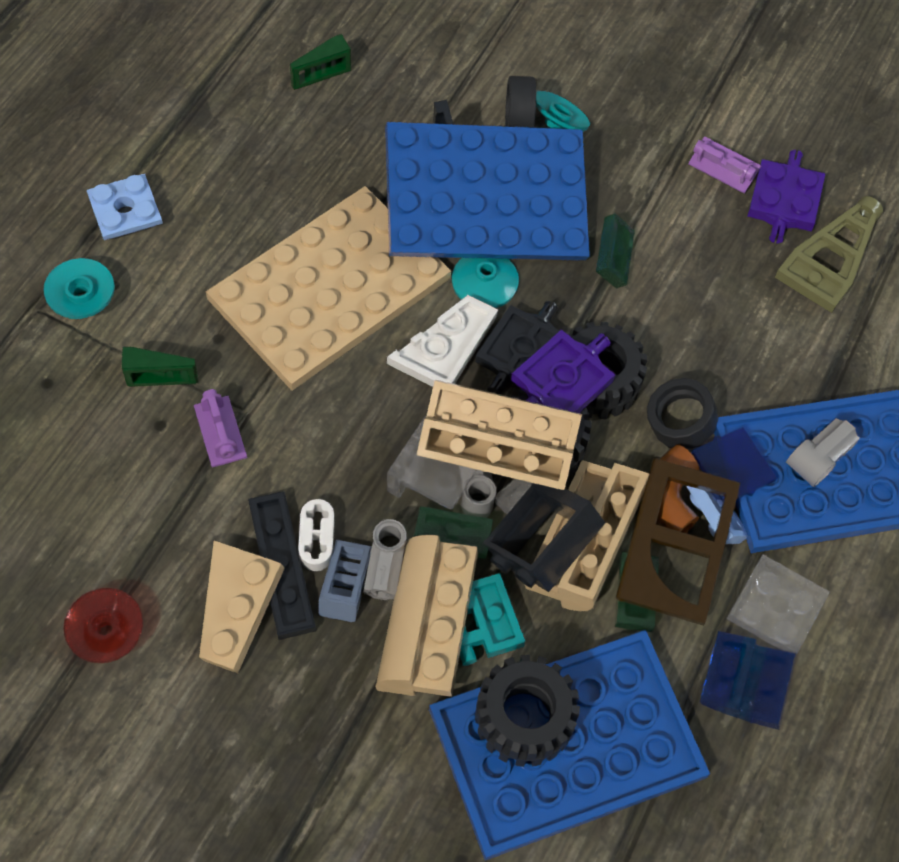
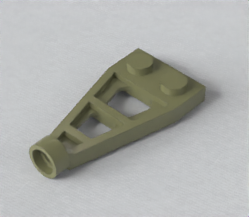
(818, 281)

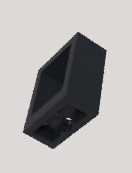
(524, 521)

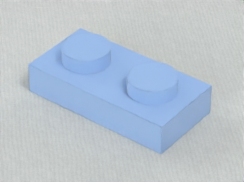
(711, 506)

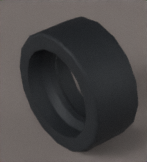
(520, 102)
(671, 392)

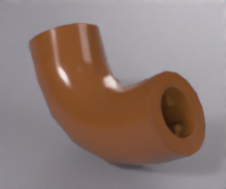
(673, 510)

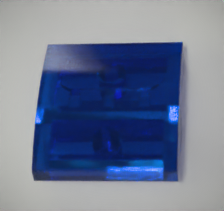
(748, 680)

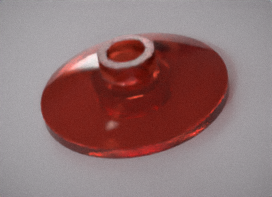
(93, 612)

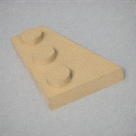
(235, 603)

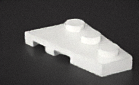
(448, 344)

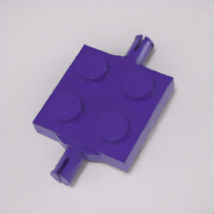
(786, 196)
(565, 373)

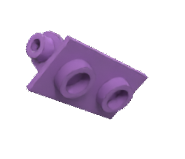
(724, 164)
(219, 429)

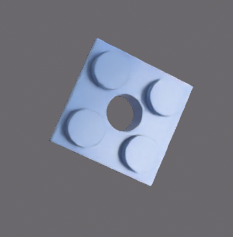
(129, 192)

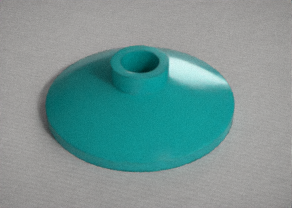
(560, 112)
(78, 277)
(491, 289)

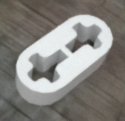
(308, 534)

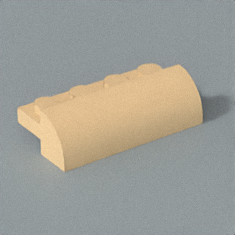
(499, 434)
(616, 498)
(427, 617)

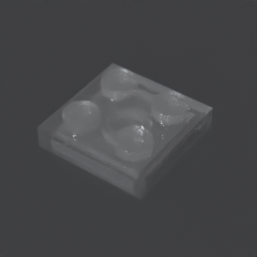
(778, 605)

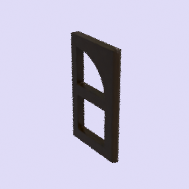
(639, 580)

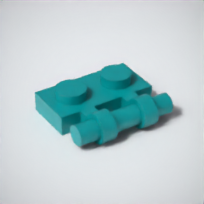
(494, 620)

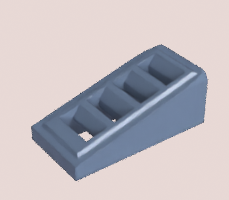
(339, 602)

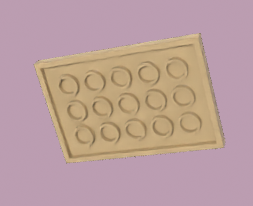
(324, 289)

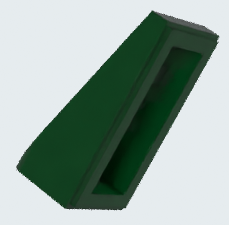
(321, 63)
(156, 368)

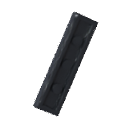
(278, 543)

